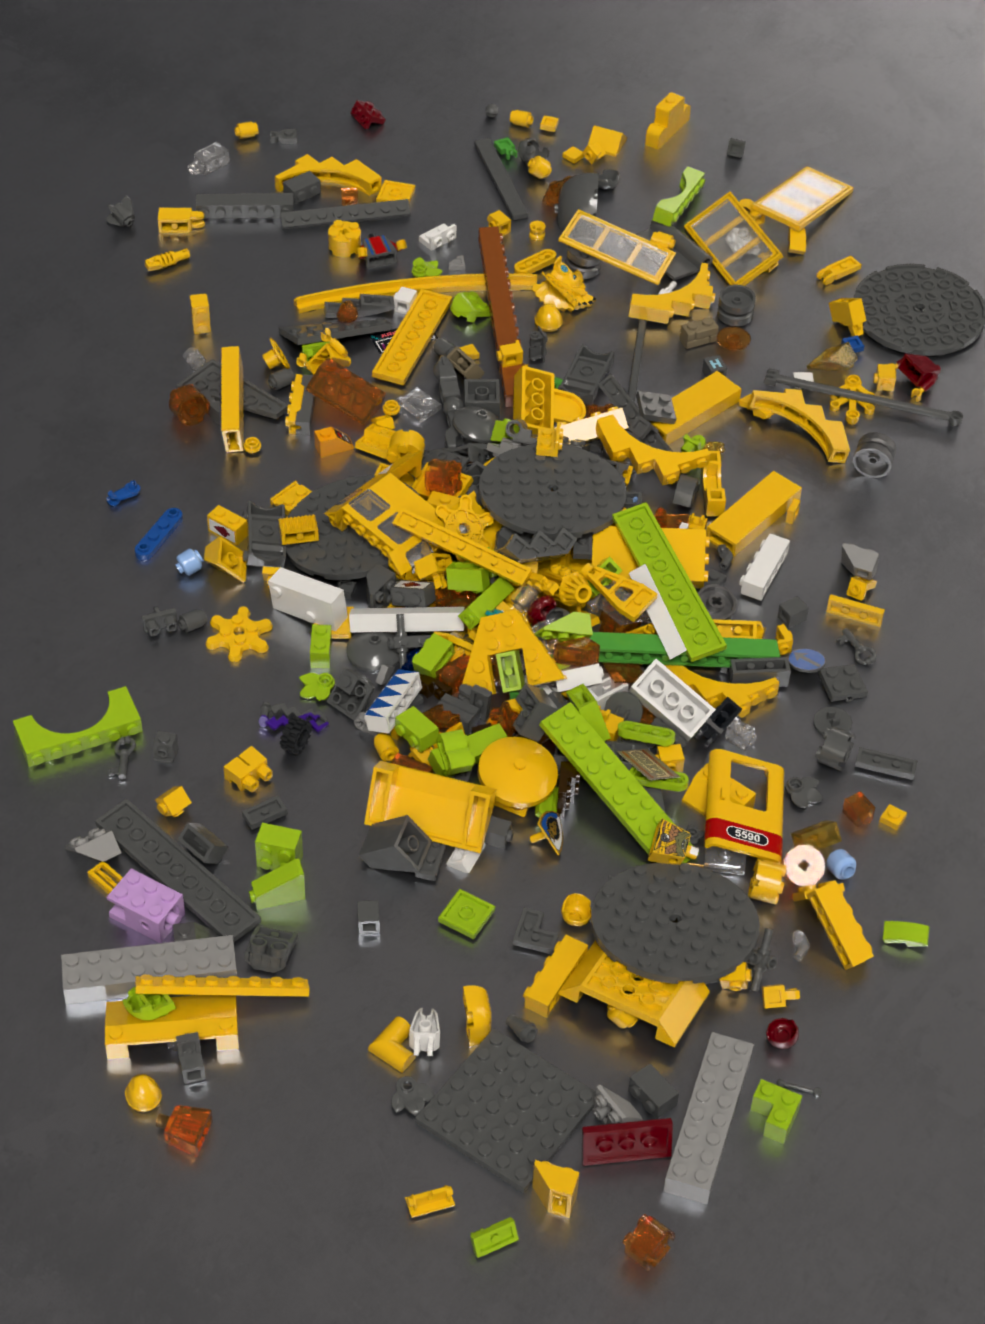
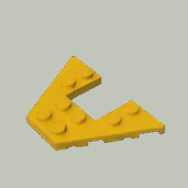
(503, 634)

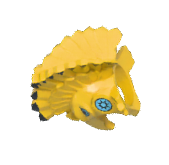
(563, 288)

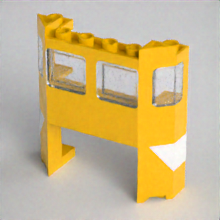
(375, 506)

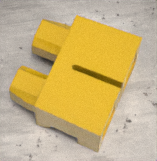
(247, 769)

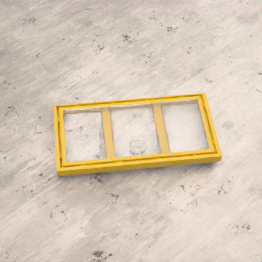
(802, 198)
(733, 240)
(617, 247)

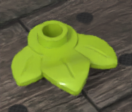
(423, 268)
(317, 685)

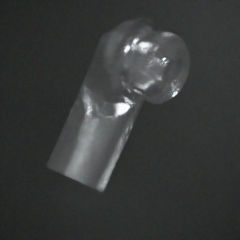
(802, 945)

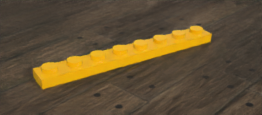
(462, 547)
(221, 986)

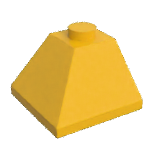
(226, 558)

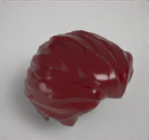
(540, 608)

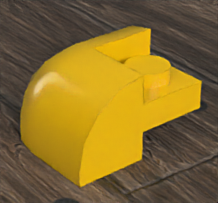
(477, 1013)

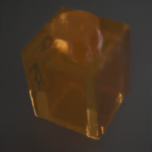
(858, 809)

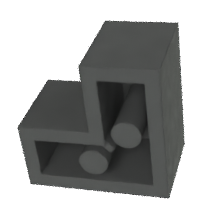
(535, 707)

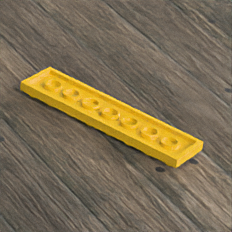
(412, 337)

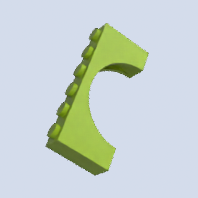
(45, 745)

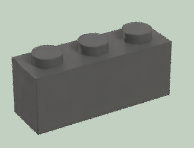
(759, 669)

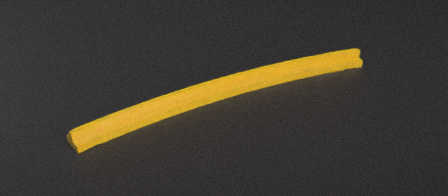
(436, 284)

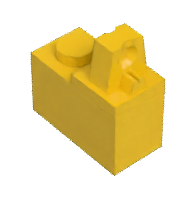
(849, 313)

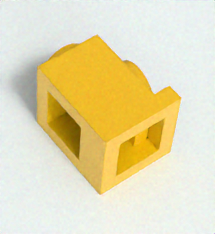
(501, 220)
(510, 354)

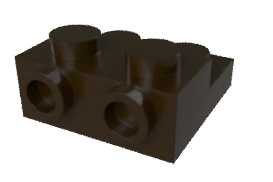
(568, 787)

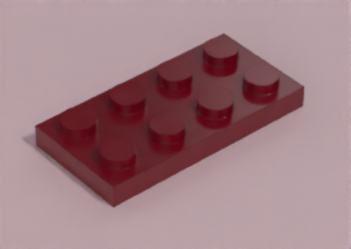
(627, 1141)

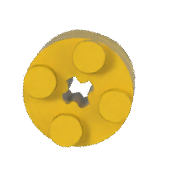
(344, 238)
(404, 442)
(766, 881)

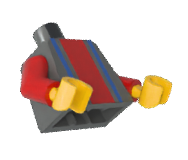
(379, 250)

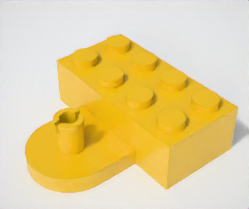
(542, 404)

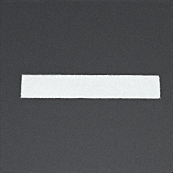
(660, 616)

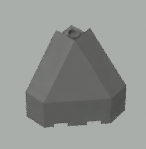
(532, 547)

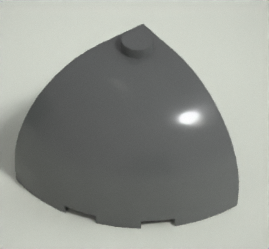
(577, 193)

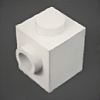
(404, 299)

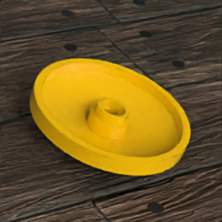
(519, 771)

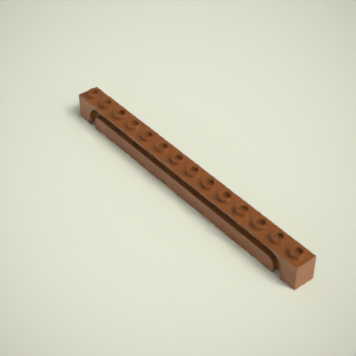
(499, 301)

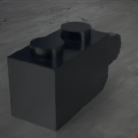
(718, 721)

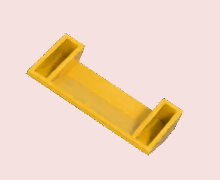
(442, 806)
(207, 1014)

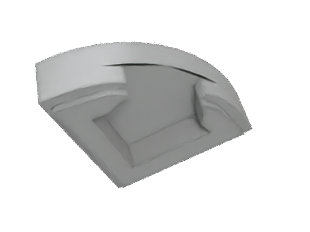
(457, 264)
(384, 674)

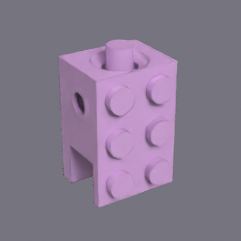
(146, 905)

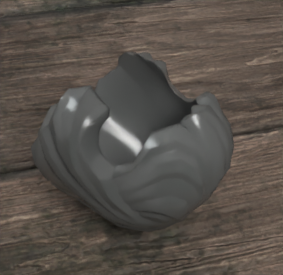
(529, 149)

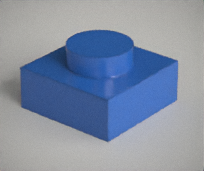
(855, 343)

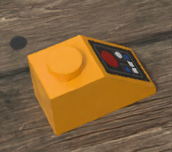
(331, 441)

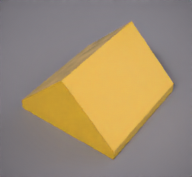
(608, 139)

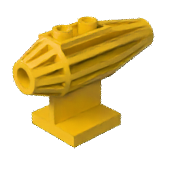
(573, 588)

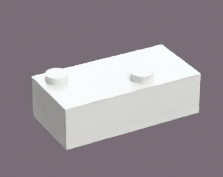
(307, 598)
(671, 700)

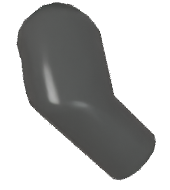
(726, 556)

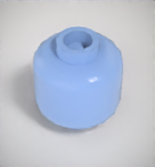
(189, 562)
(841, 864)

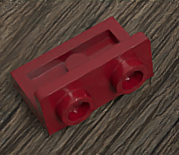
(366, 113)

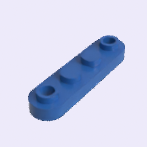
(158, 534)

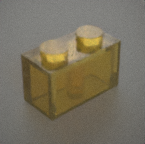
(818, 835)

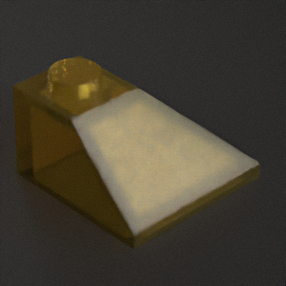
(835, 358)

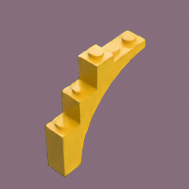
(332, 171)
(679, 302)
(811, 418)
(643, 457)
(716, 692)

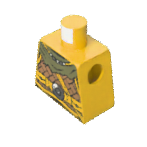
(671, 844)

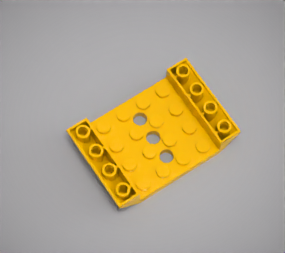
(658, 1003)

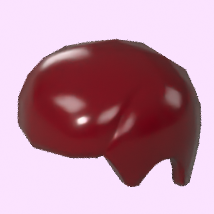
(782, 1033)

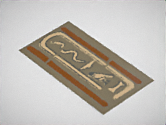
(648, 764)

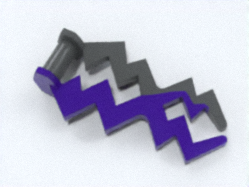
(274, 724)

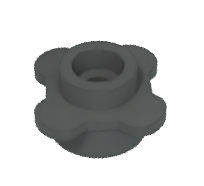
(695, 838)

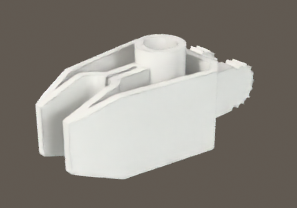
(424, 1032)

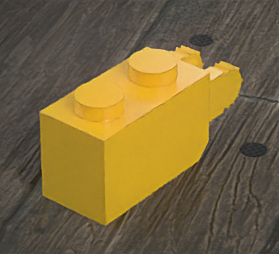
(179, 220)

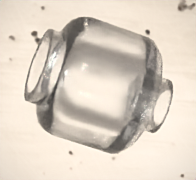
(524, 597)

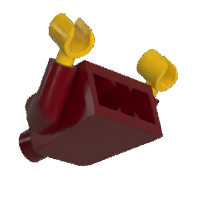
(919, 371)

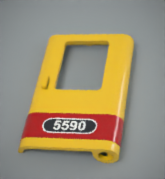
(738, 826)

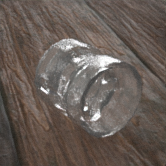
(194, 358)

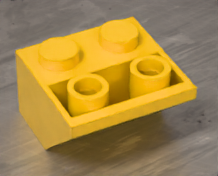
(556, 1187)

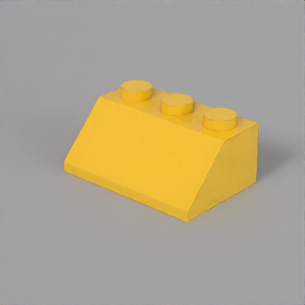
(697, 792)

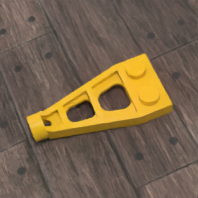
(634, 605)

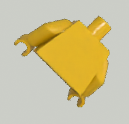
(332, 350)

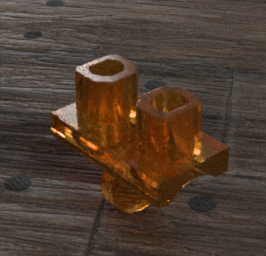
(505, 717)

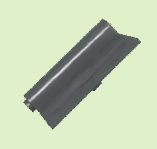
(688, 254)

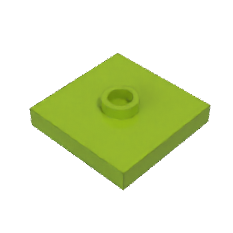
(466, 913)

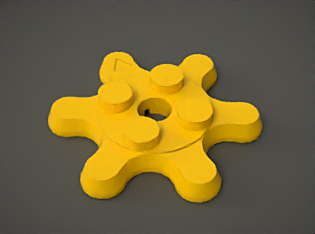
(466, 516)
(239, 643)

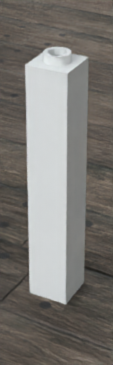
(414, 619)

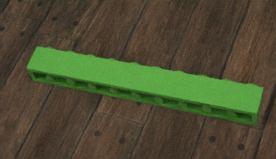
(647, 647)

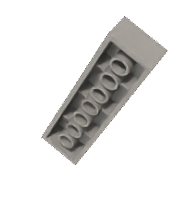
(112, 972)
(708, 1118)

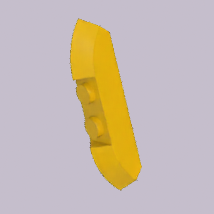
(739, 628)

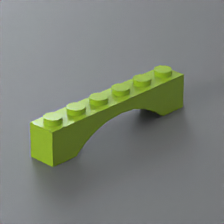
(669, 209)

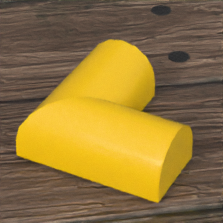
(388, 1045)

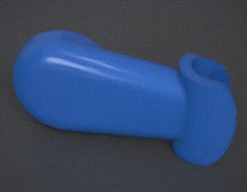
(130, 490)

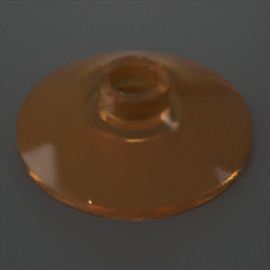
(733, 338)

